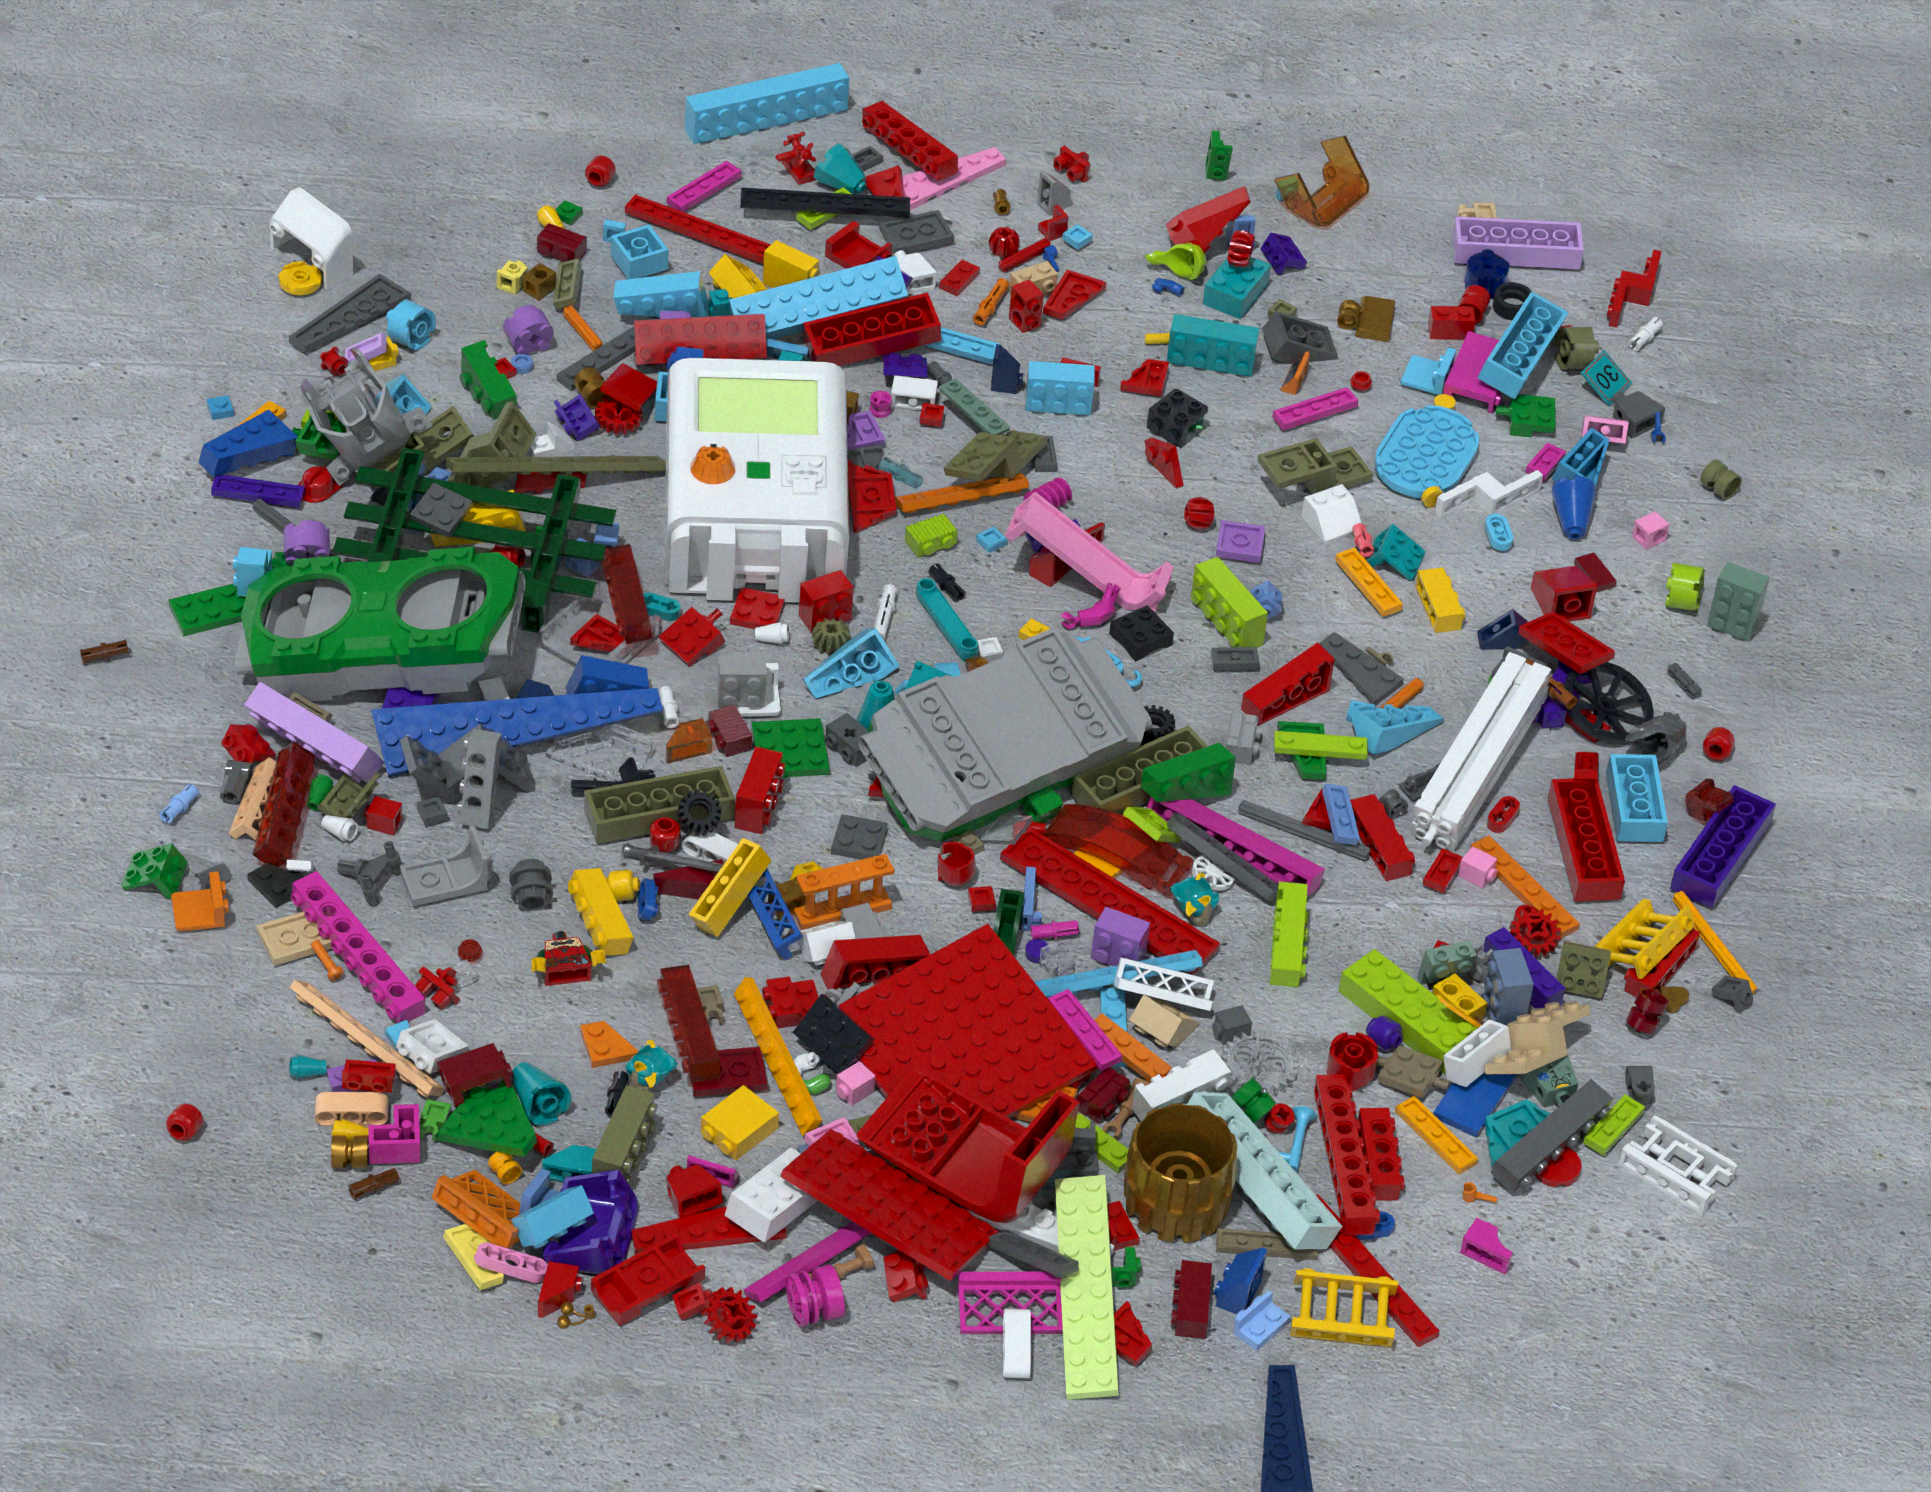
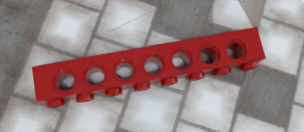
(1345, 1155)

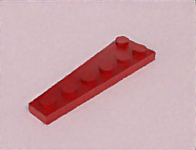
(697, 1231)

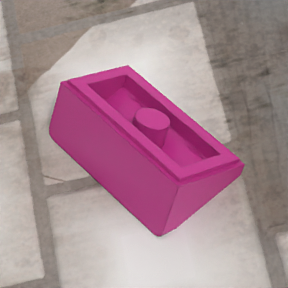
(726, 1175)

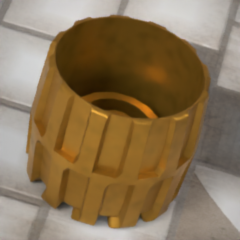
(1180, 1172)

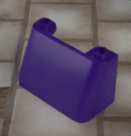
(607, 1233)

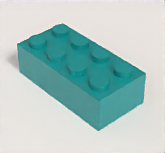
(1212, 345)

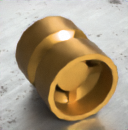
(588, 385)
(349, 1151)

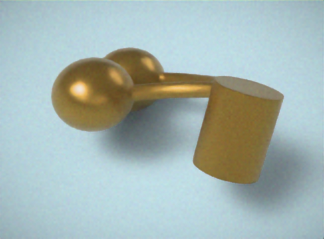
(567, 1308)

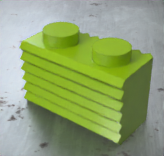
(931, 535)

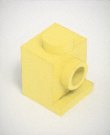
(512, 271)

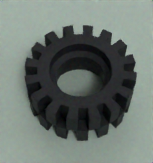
(1161, 718)
(705, 801)

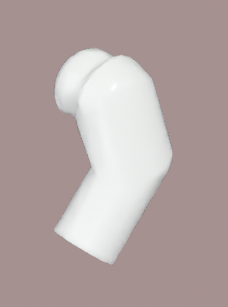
(806, 1061)

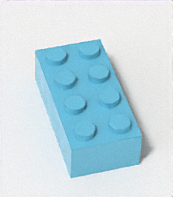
(1636, 798)

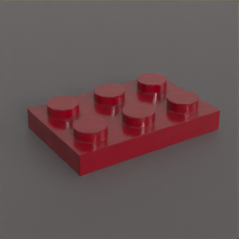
(737, 1069)

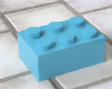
(1059, 388)

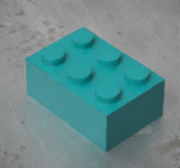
(1236, 288)

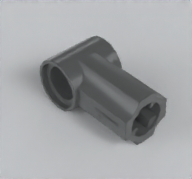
(236, 776)

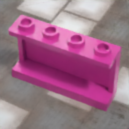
(1467, 367)

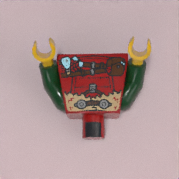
(566, 960)

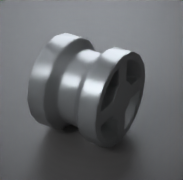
(1393, 804)

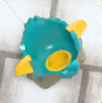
(1196, 898)
(649, 1066)

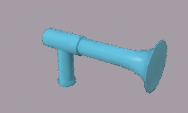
(1303, 1116)

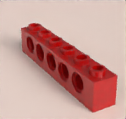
(910, 140)

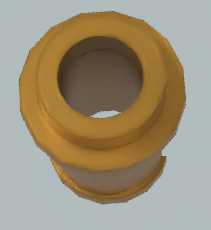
(1001, 204)

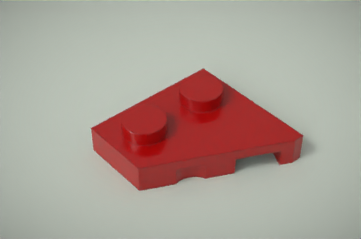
(1165, 460)
(597, 635)

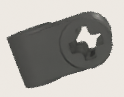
(1640, 1084)

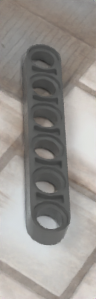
(1223, 856)

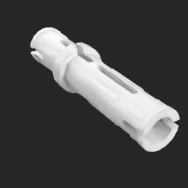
(888, 596)

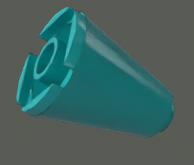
(877, 697)
(540, 1094)

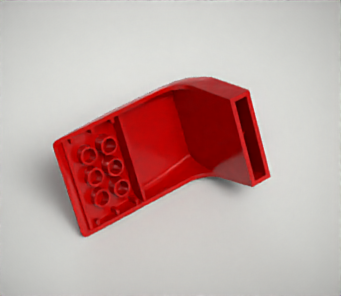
(969, 1147)

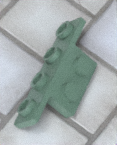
(974, 408)

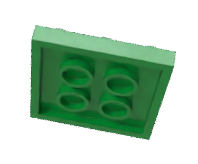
(798, 740)

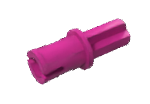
(1054, 929)

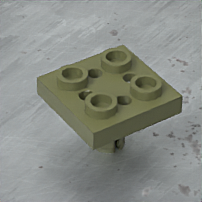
(1583, 960)

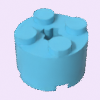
(410, 324)

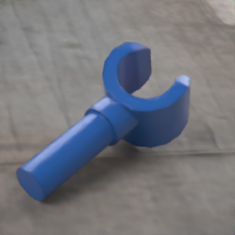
(1049, 254)
(1657, 430)

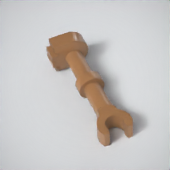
(1125, 1111)
(863, 1259)

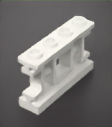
(1670, 1178)

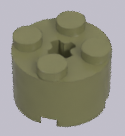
(1576, 347)

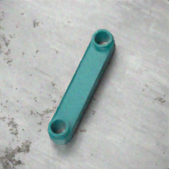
(946, 619)

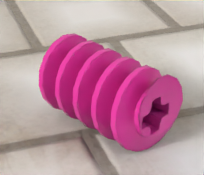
(1054, 491)

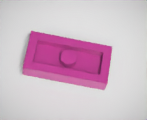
(1546, 460)

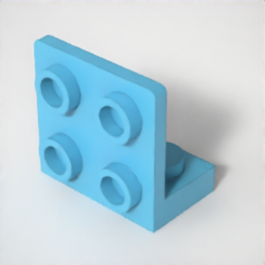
(1427, 373)

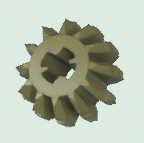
(830, 635)

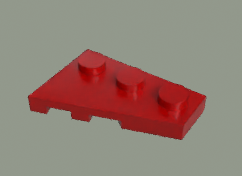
(1071, 293)
(537, 482)

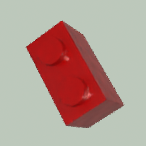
(1450, 322)

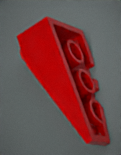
(1206, 221)
(1050, 568)

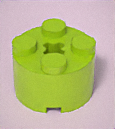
(1685, 587)

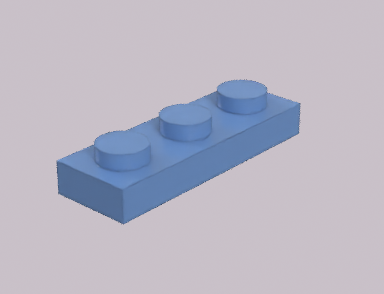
(1340, 814)

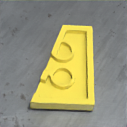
(464, 1243)

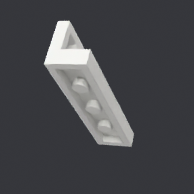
(1163, 993)

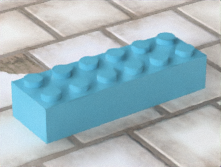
(1522, 345)

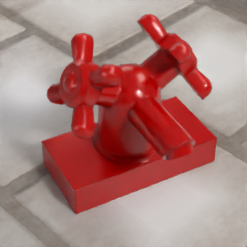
(797, 159)

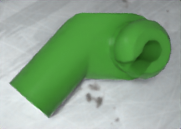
(817, 1084)

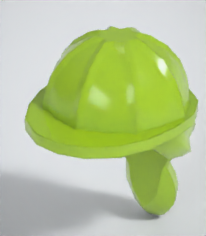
(1182, 259)

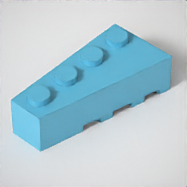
(665, 292)

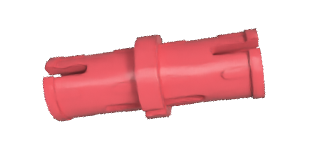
(1363, 540)

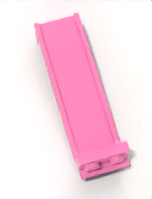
(1087, 554)

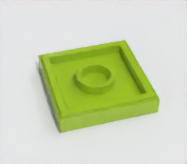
(1152, 824)

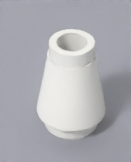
(773, 633)
(341, 827)

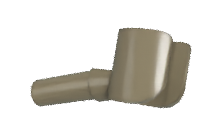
(1384, 658)

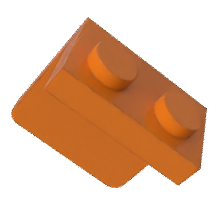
(201, 907)

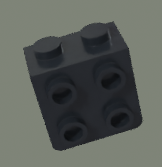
(1174, 416)

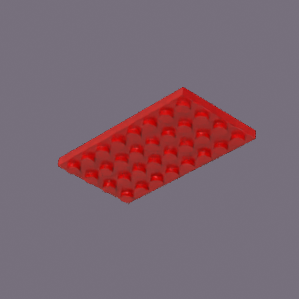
(889, 1204)

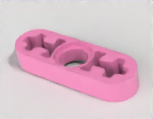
(492, 1263)

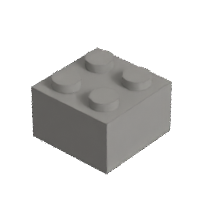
(741, 680)

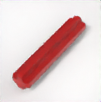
(1023, 255)

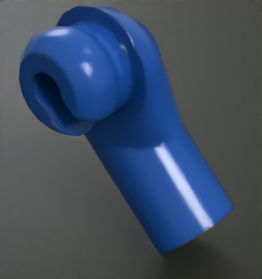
(1170, 285)

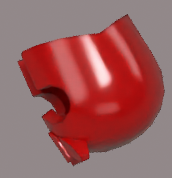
(958, 866)

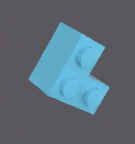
(250, 566)

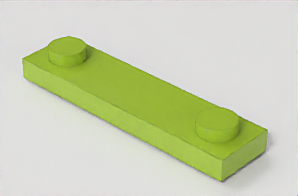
(1320, 745)

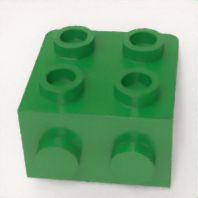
(158, 865)

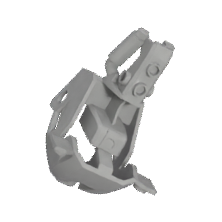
(370, 430)

